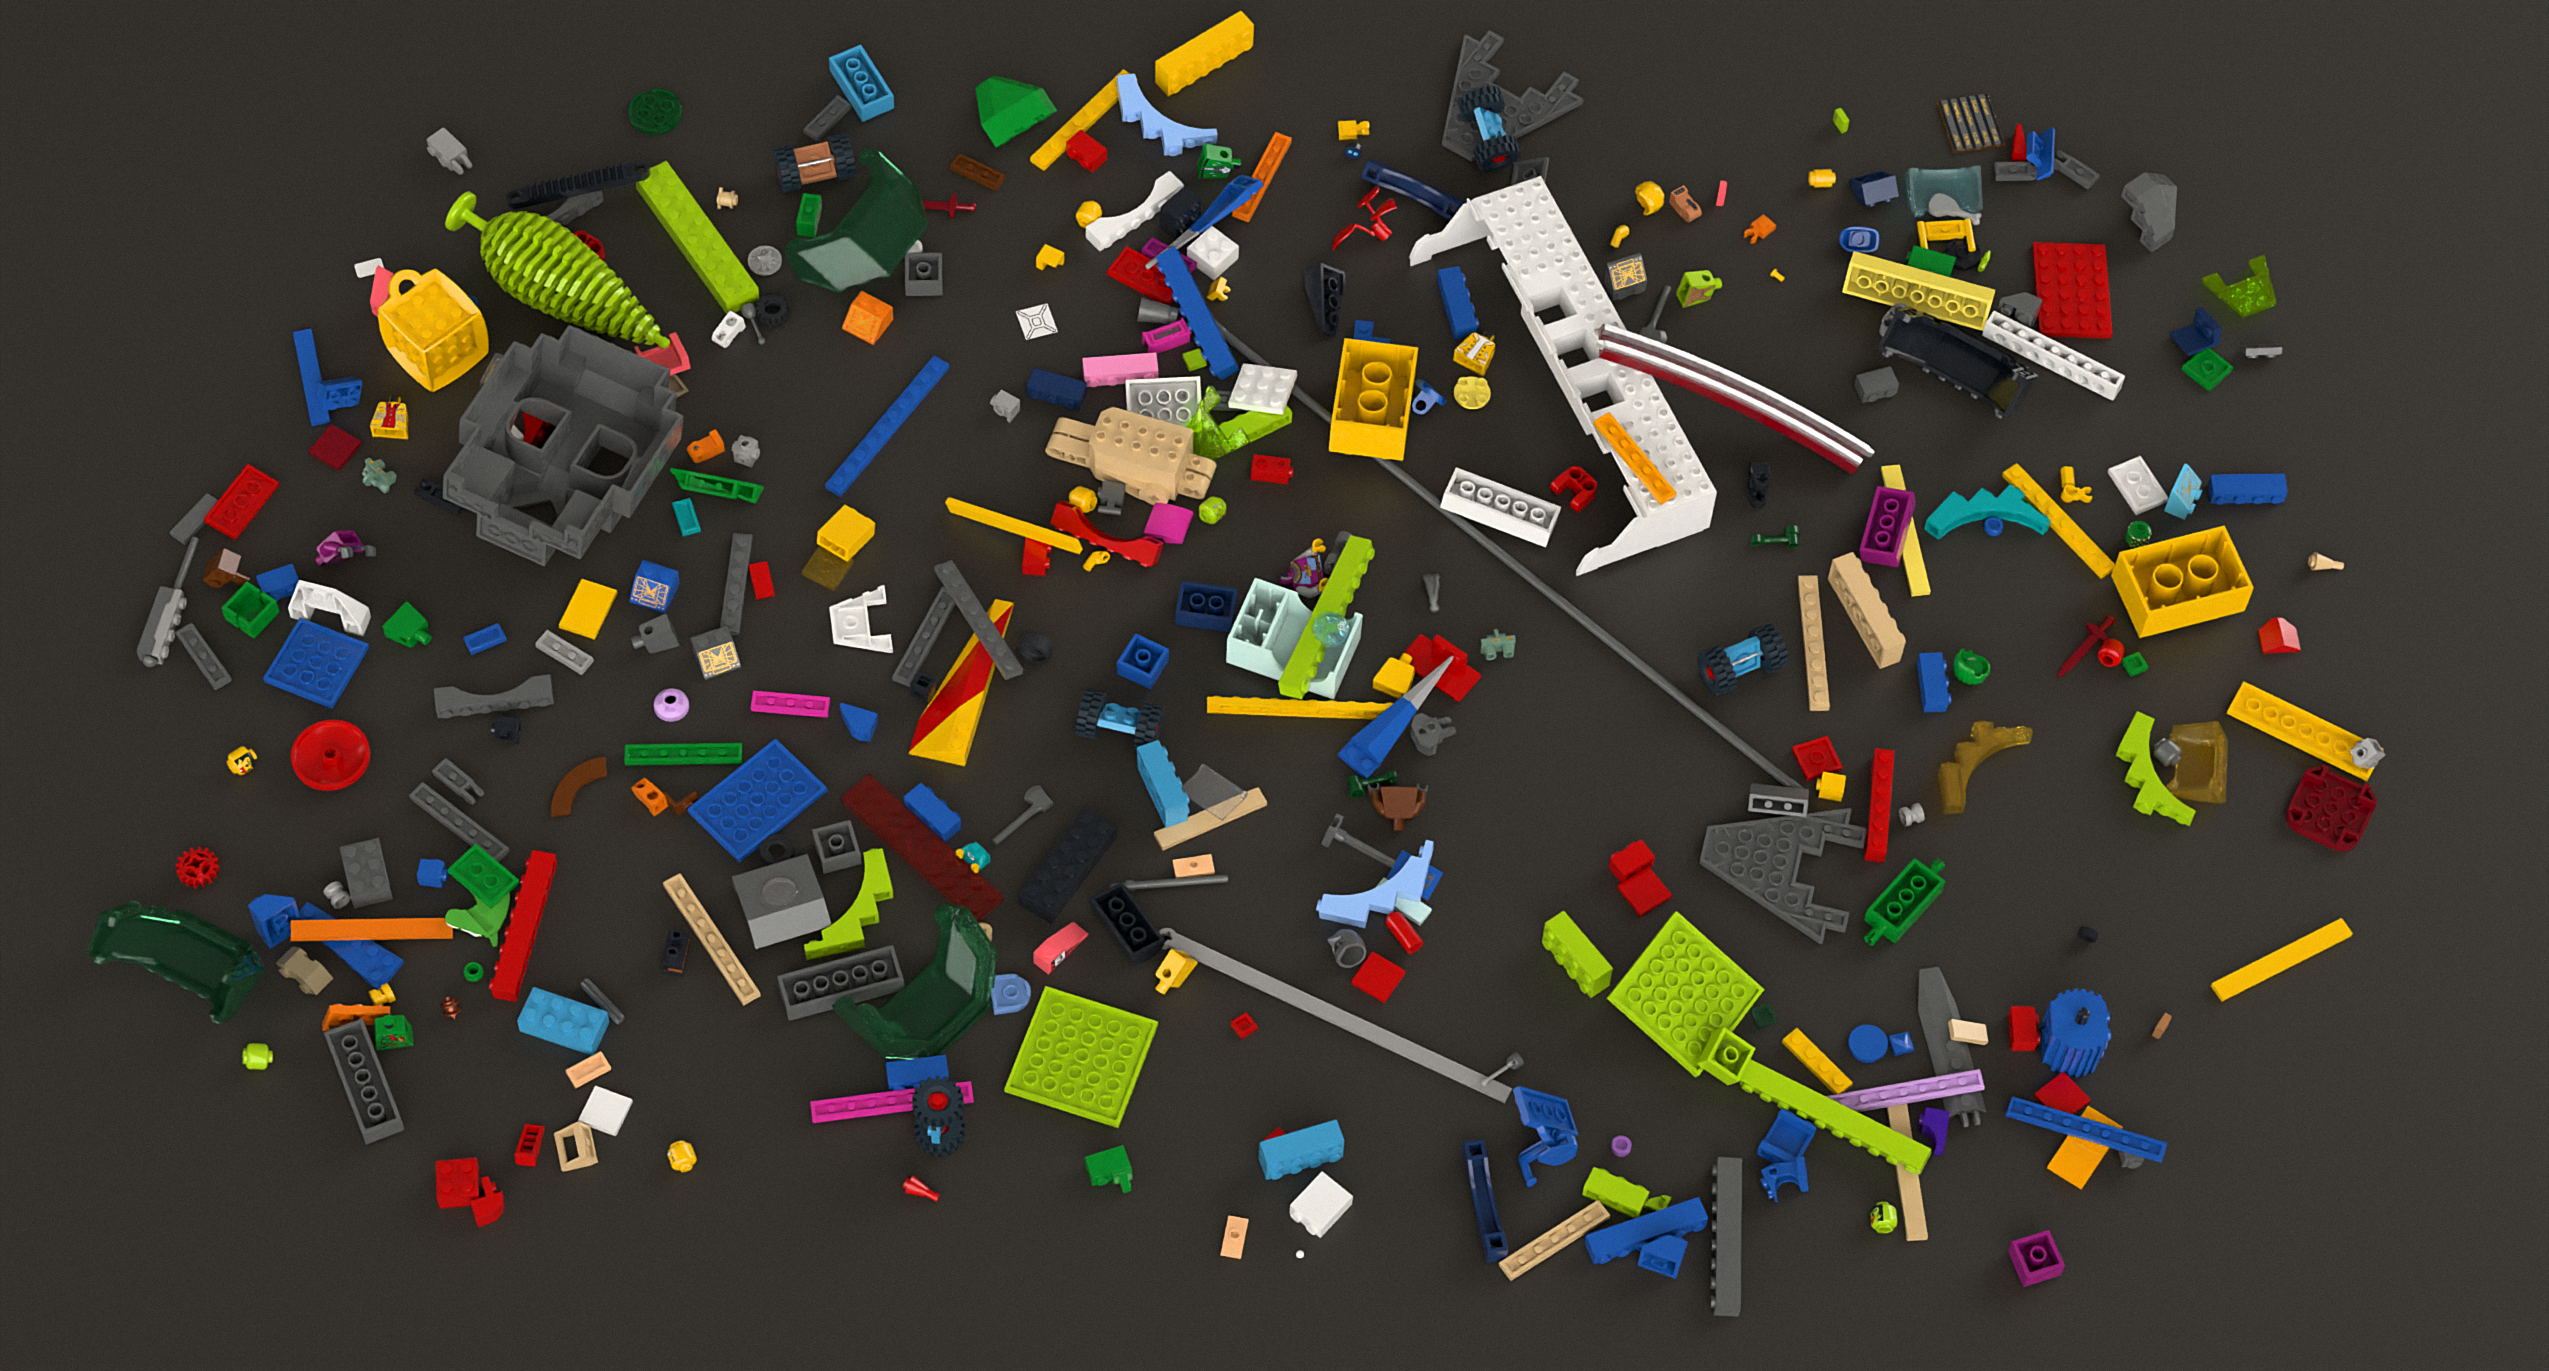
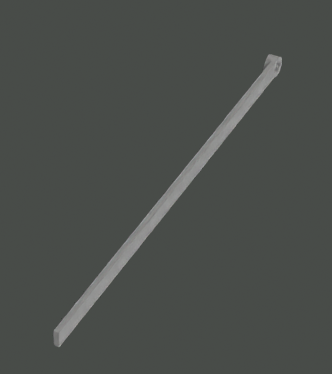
(1335, 1015)

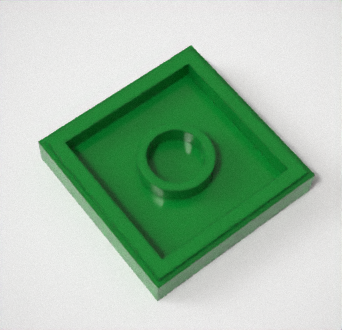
(2207, 368)

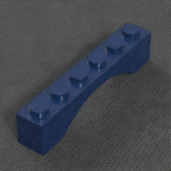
(1400, 182)
(1488, 1221)

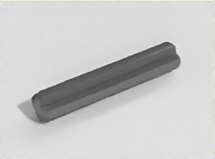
(602, 1001)

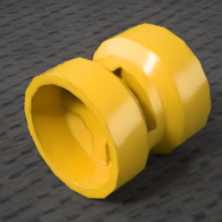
(382, 995)

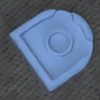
(1009, 994)

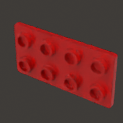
(1430, 654)

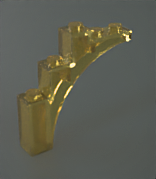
(1968, 756)

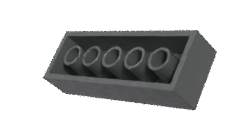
(854, 977)
(364, 1081)

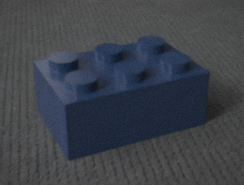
(1206, 606)

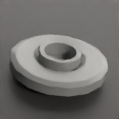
(764, 260)

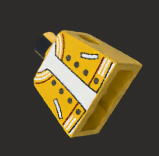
(1476, 352)

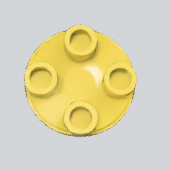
(1472, 392)

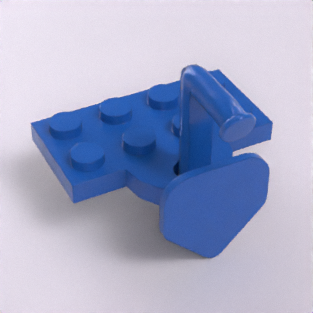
(1555, 1127)

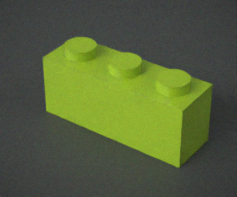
(1615, 1192)

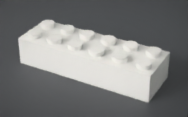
(1500, 507)

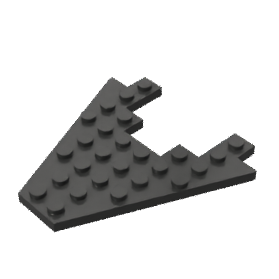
(1519, 115)
(1765, 859)

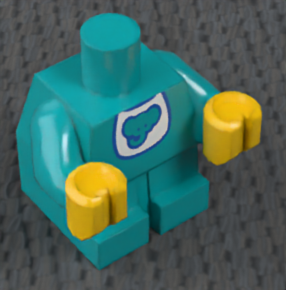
(974, 855)

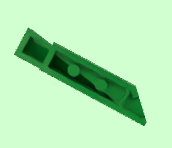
(717, 485)

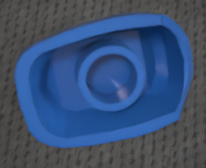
(1859, 239)

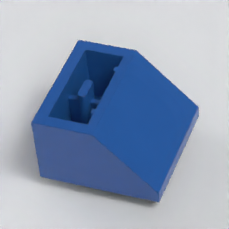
(339, 392)

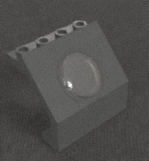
(781, 901)

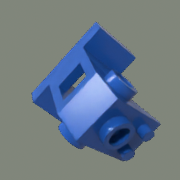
(1784, 1172)

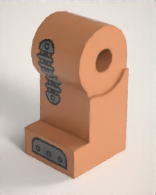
(1684, 204)

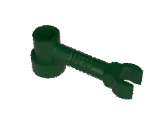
(1790, 537)
(1356, 786)

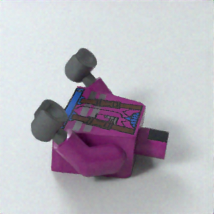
(341, 546)

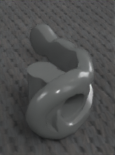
(1432, 586)

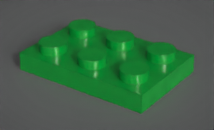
(483, 876)

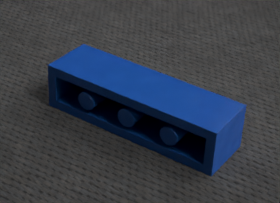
(1457, 302)
(2247, 488)

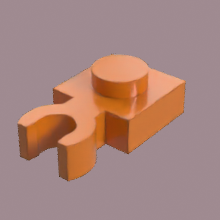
(1760, 227)

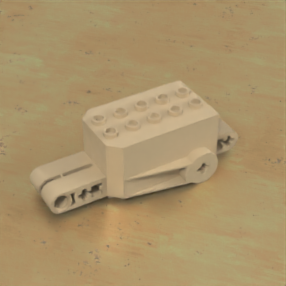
(1135, 450)

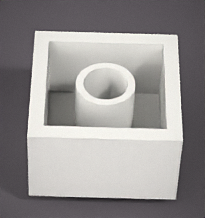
(1213, 252)

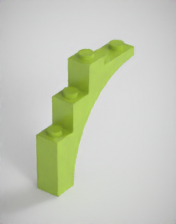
(2142, 774)

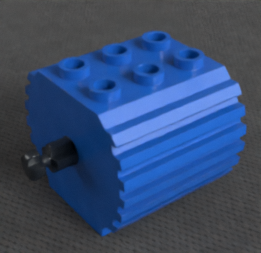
(2075, 1032)

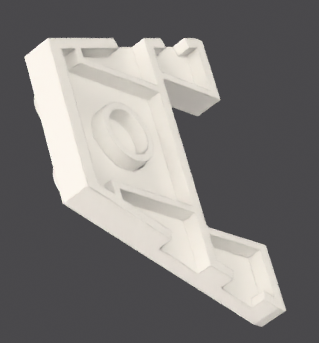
(851, 622)

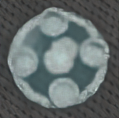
(1331, 629)

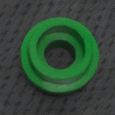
(473, 966)

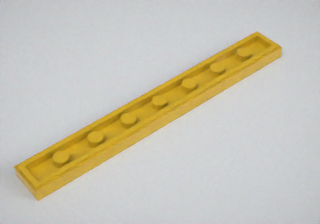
(1014, 525)
(2281, 959)

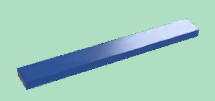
(2086, 1129)

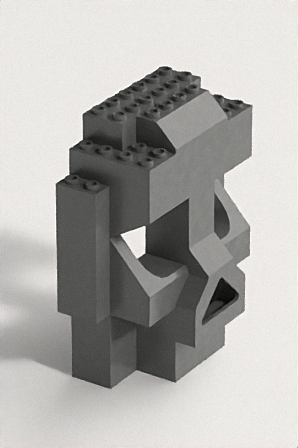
(594, 400)

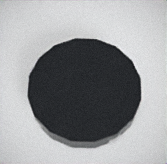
(1965, 259)

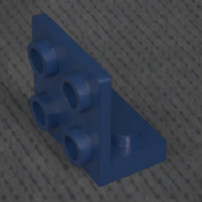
(2198, 336)

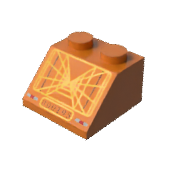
(868, 318)

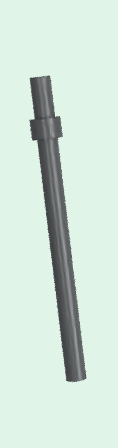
(1131, 884)

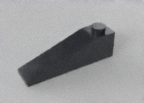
(1325, 288)

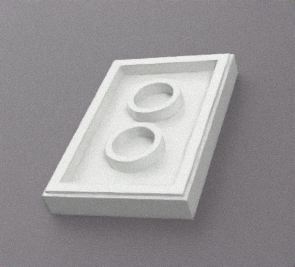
(2138, 485)

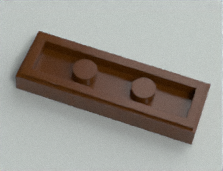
(977, 172)

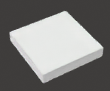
(605, 1110)

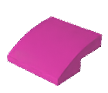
(1168, 523)

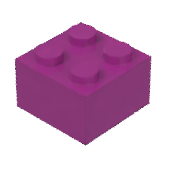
(2036, 1258)

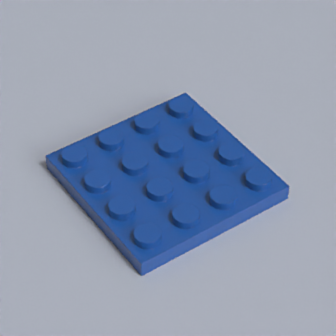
(316, 663)

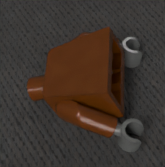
(1398, 803)

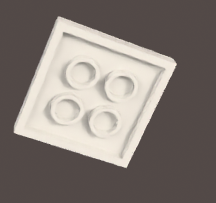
(1262, 388)

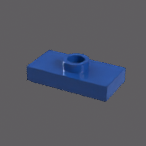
(484, 638)

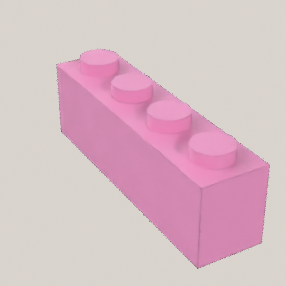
(1119, 368)

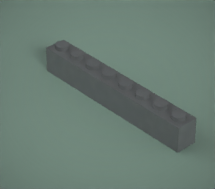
(1727, 1239)

